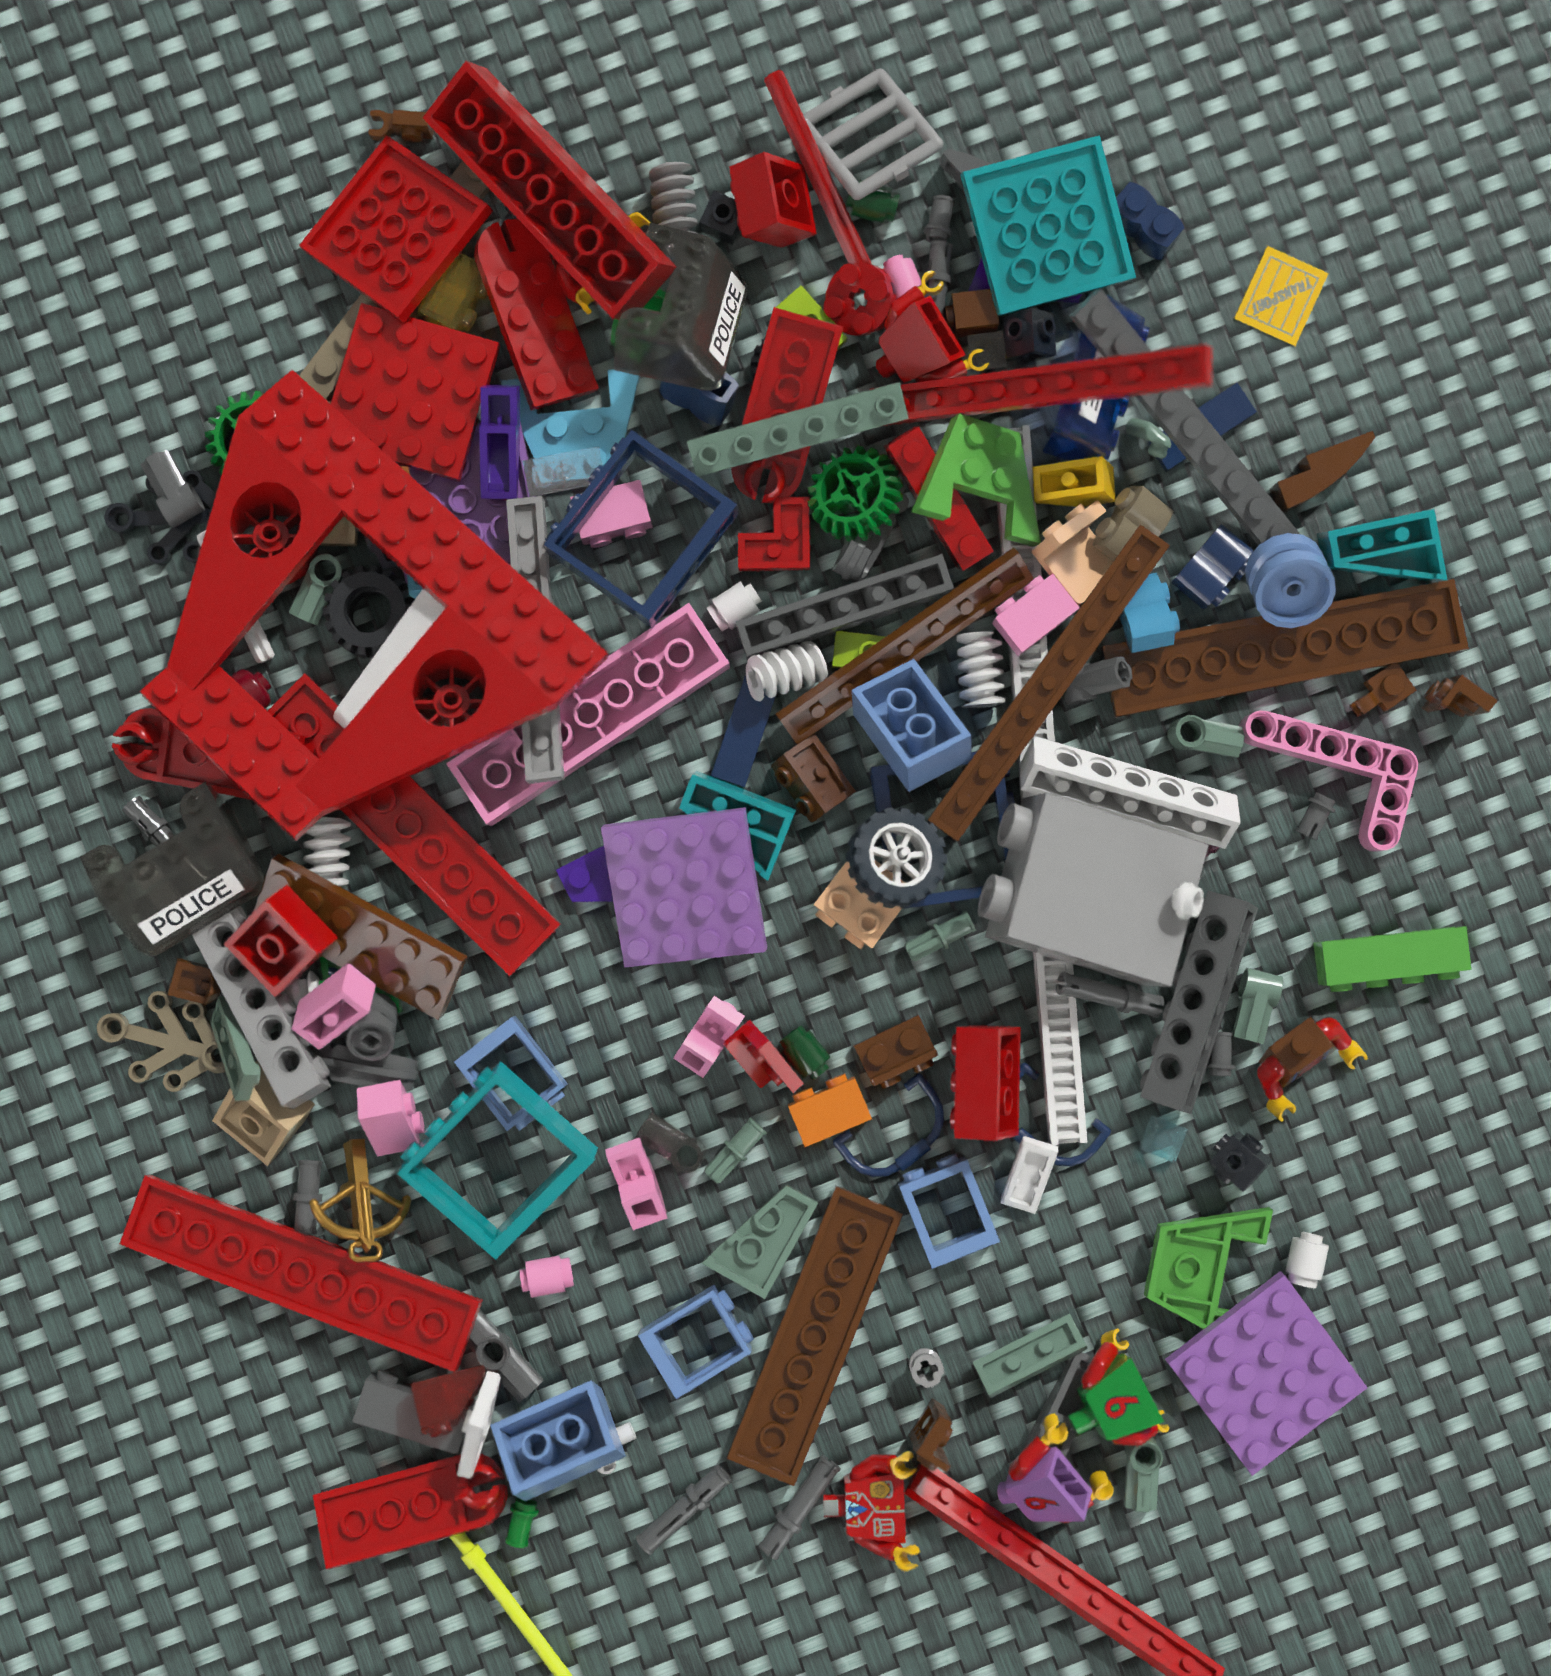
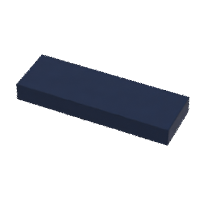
(1222, 412)
(742, 737)

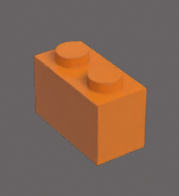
(828, 1110)

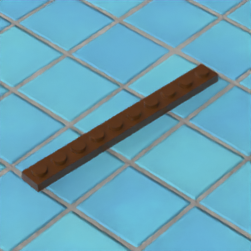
(1048, 683)

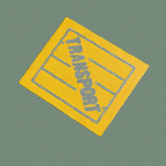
(1281, 296)

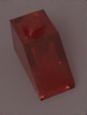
(445, 1399)

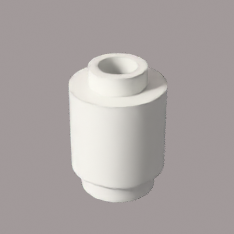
(734, 605)
(1306, 1260)

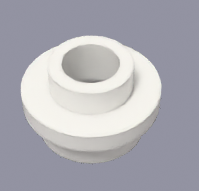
(1187, 901)

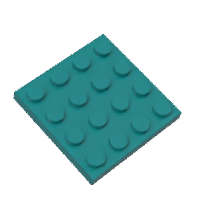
(1048, 225)

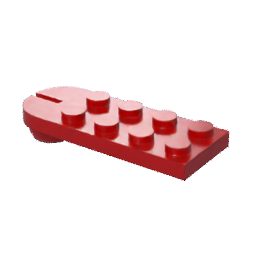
(533, 315)
(788, 377)
(171, 757)
(406, 1509)

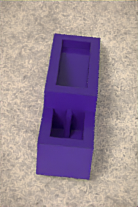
(499, 441)

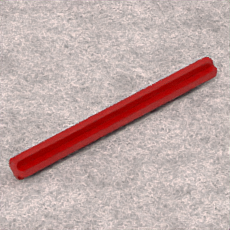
(816, 168)

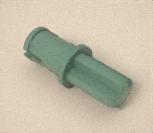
(939, 936)
(734, 1151)

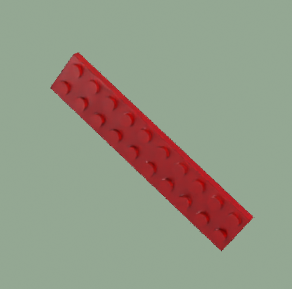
(430, 845)
(301, 1272)

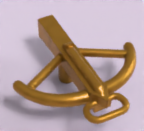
(359, 1191)

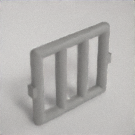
(895, 99)

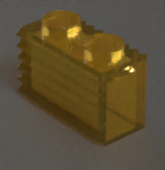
(455, 296)

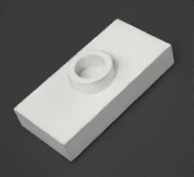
(1029, 1174)

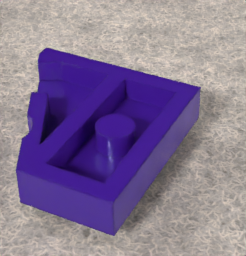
(587, 878)

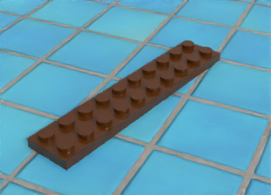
(1260, 656)

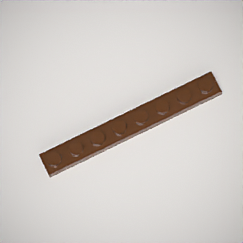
(907, 642)

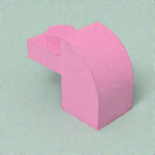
(708, 1035)
(636, 1183)

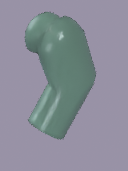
(1148, 431)

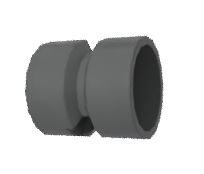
(374, 1033)

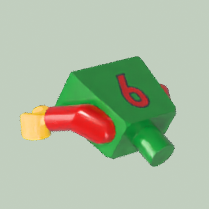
(1116, 1398)

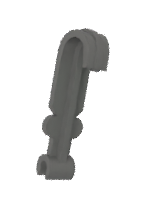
(859, 556)
(352, 1070)

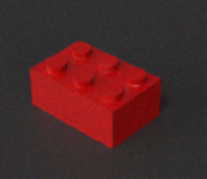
(986, 1082)

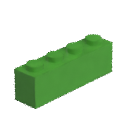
(1392, 956)

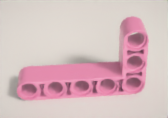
(1344, 759)

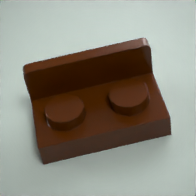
(1458, 696)
(812, 778)
(896, 1051)
(931, 1435)

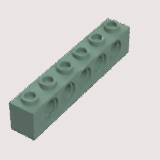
(797, 429)

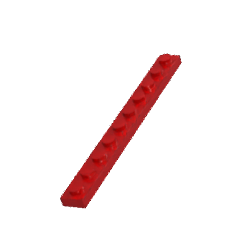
(1059, 384)
(1058, 1575)

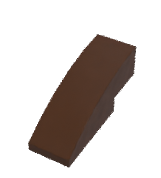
(1319, 472)

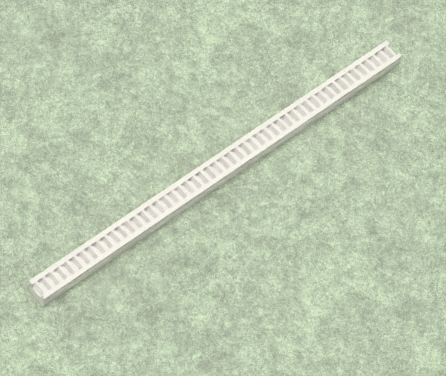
(1055, 1012)

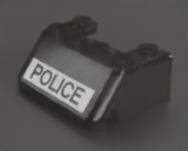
(698, 319)
(180, 881)

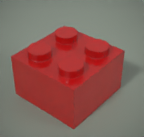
(772, 200)
(280, 940)

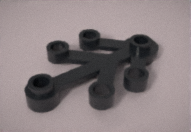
(156, 518)

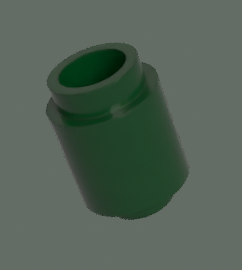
(876, 206)
(805, 1053)

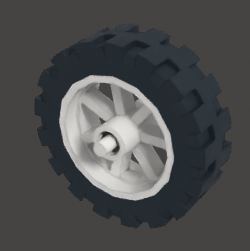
(913, 829)

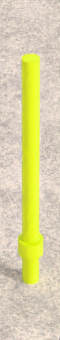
(473, 1557)

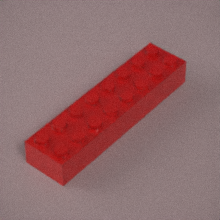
(548, 191)

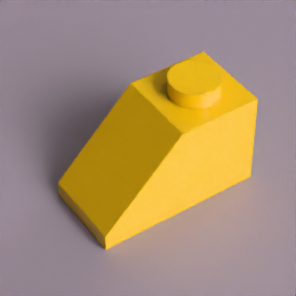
(1074, 482)

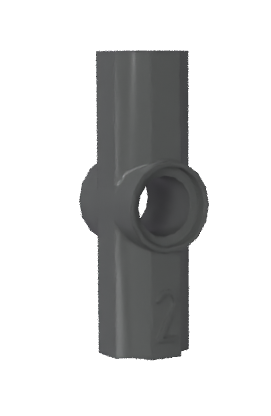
(513, 1368)

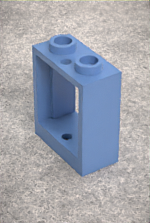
(511, 1027)
(965, 1243)
(663, 1358)

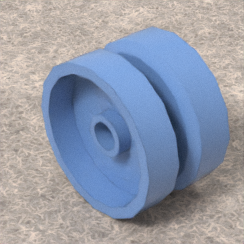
(1290, 580)

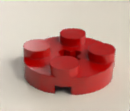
(840, 302)

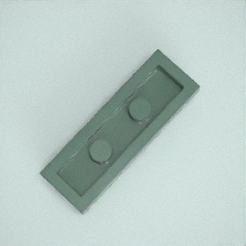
(234, 1051)
(1030, 1355)

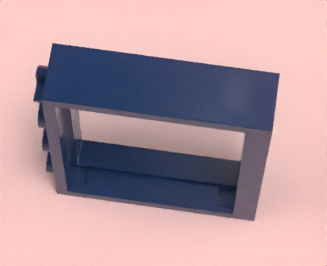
(601, 482)
(882, 801)

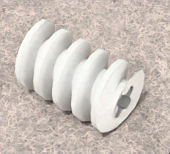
(785, 669)
(979, 669)
(328, 850)

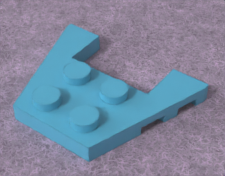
(580, 429)

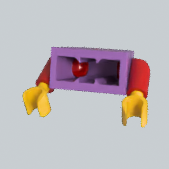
(1047, 1484)

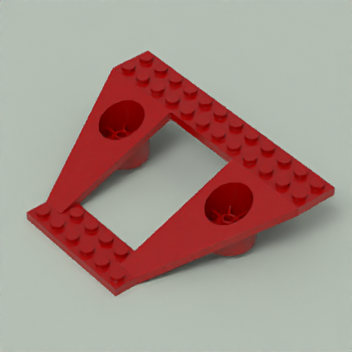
(497, 630)

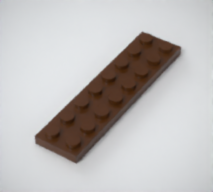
(814, 1335)

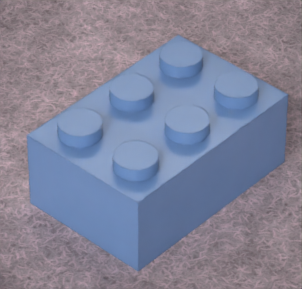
(911, 725)
(557, 1441)

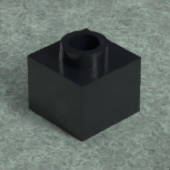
(720, 228)

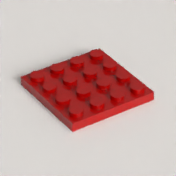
(395, 228)
(415, 389)

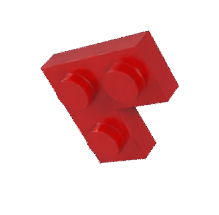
(786, 547)

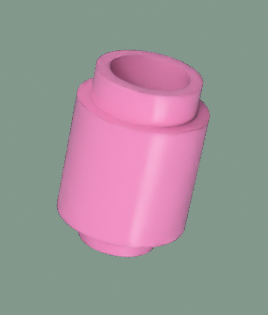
(902, 274)
(546, 1276)

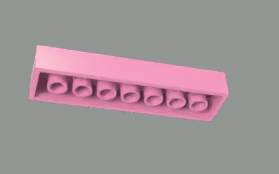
(606, 708)

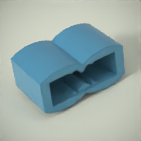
(1147, 617)

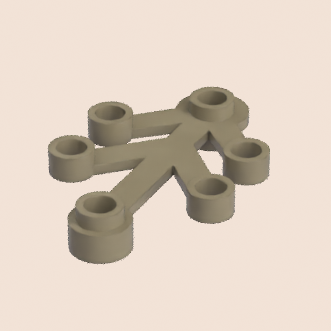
(174, 1043)

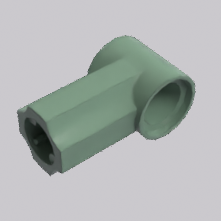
(310, 597)
(1208, 736)
(1258, 995)
(1142, 1478)

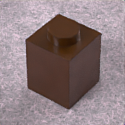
(971, 313)

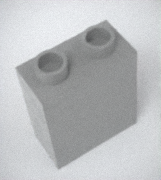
(1091, 889)

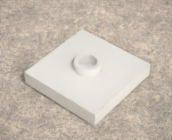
(478, 1424)

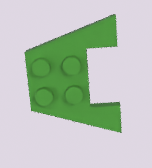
(984, 463)
(1192, 1260)

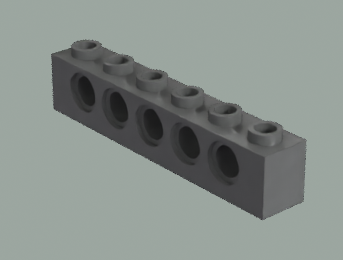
(845, 607)
(1204, 1021)

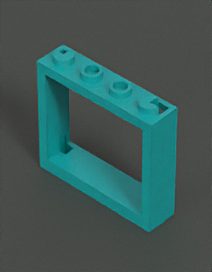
(456, 1208)

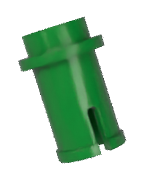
(521, 1522)

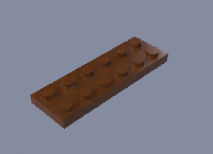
(373, 941)

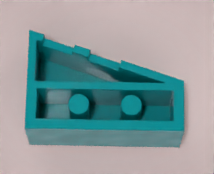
(1389, 547)
(766, 818)

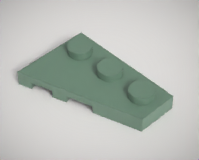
(763, 1242)

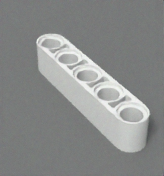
(397, 645)

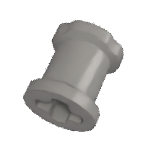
(933, 1359)

